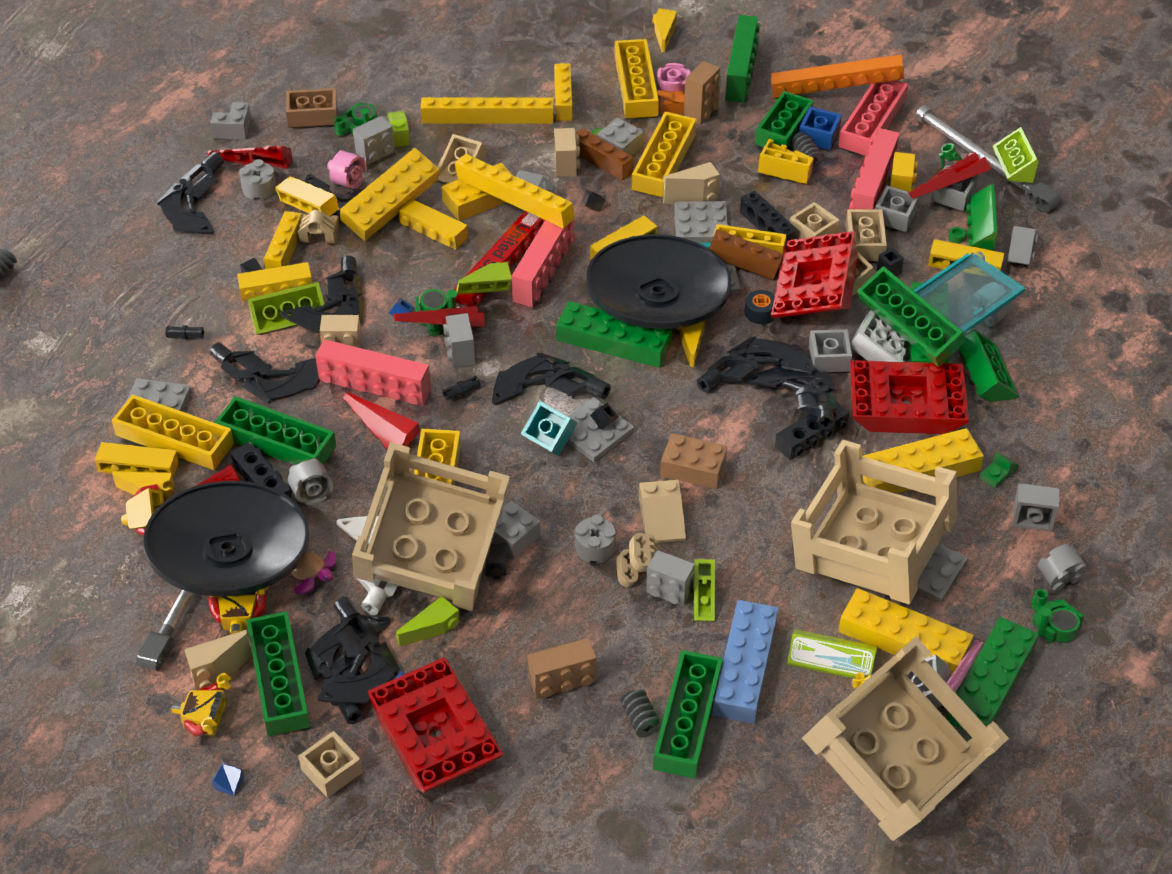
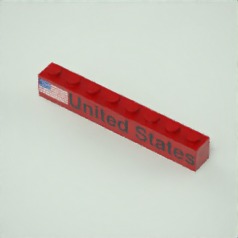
(506, 249)

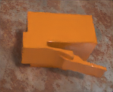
(671, 102)

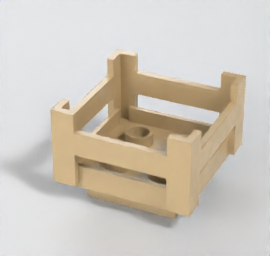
(429, 530)
(871, 533)
(898, 745)

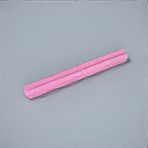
(965, 665)

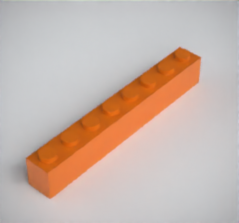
(838, 75)

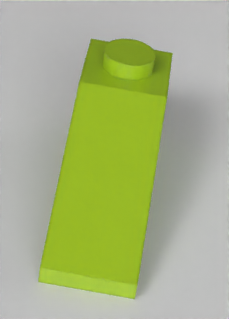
(400, 128)
(487, 279)
(704, 590)
(431, 622)

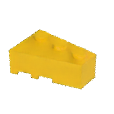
(785, 164)

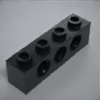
(765, 216)
(807, 433)
(258, 470)

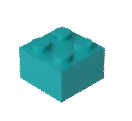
(549, 428)

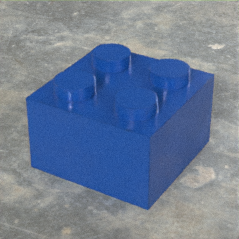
(821, 126)

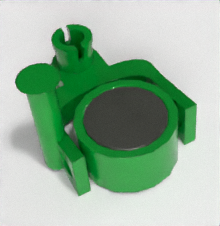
(359, 112)
(434, 300)
(1055, 619)

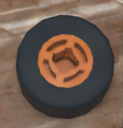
(759, 306)

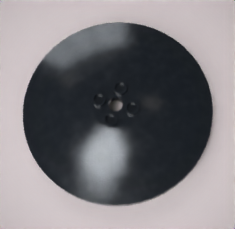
(658, 281)
(194, 527)

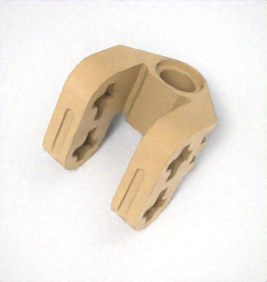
(317, 223)
(637, 557)

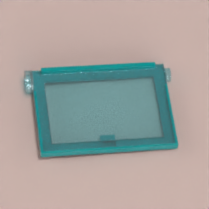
(969, 291)

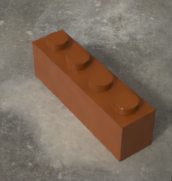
(604, 155)
(746, 254)

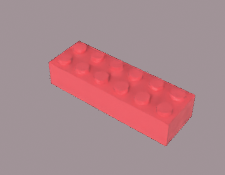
(873, 112)
(875, 170)
(540, 262)
(373, 372)

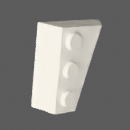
(878, 341)

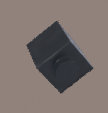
(891, 260)
(497, 560)

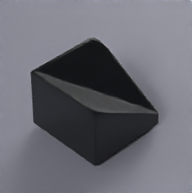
(593, 200)
(250, 265)
(604, 416)

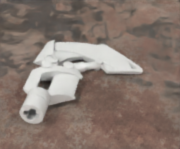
(376, 595)

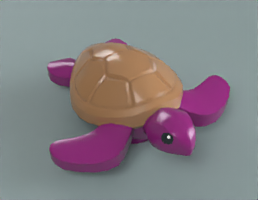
(311, 568)

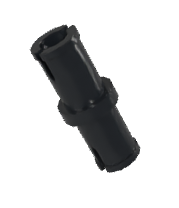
(184, 332)
(461, 388)

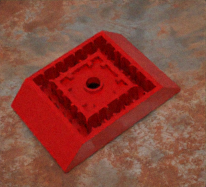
(816, 275)
(934, 396)
(427, 702)

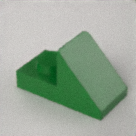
(998, 470)

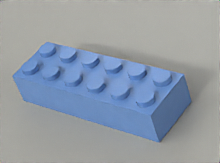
(745, 662)

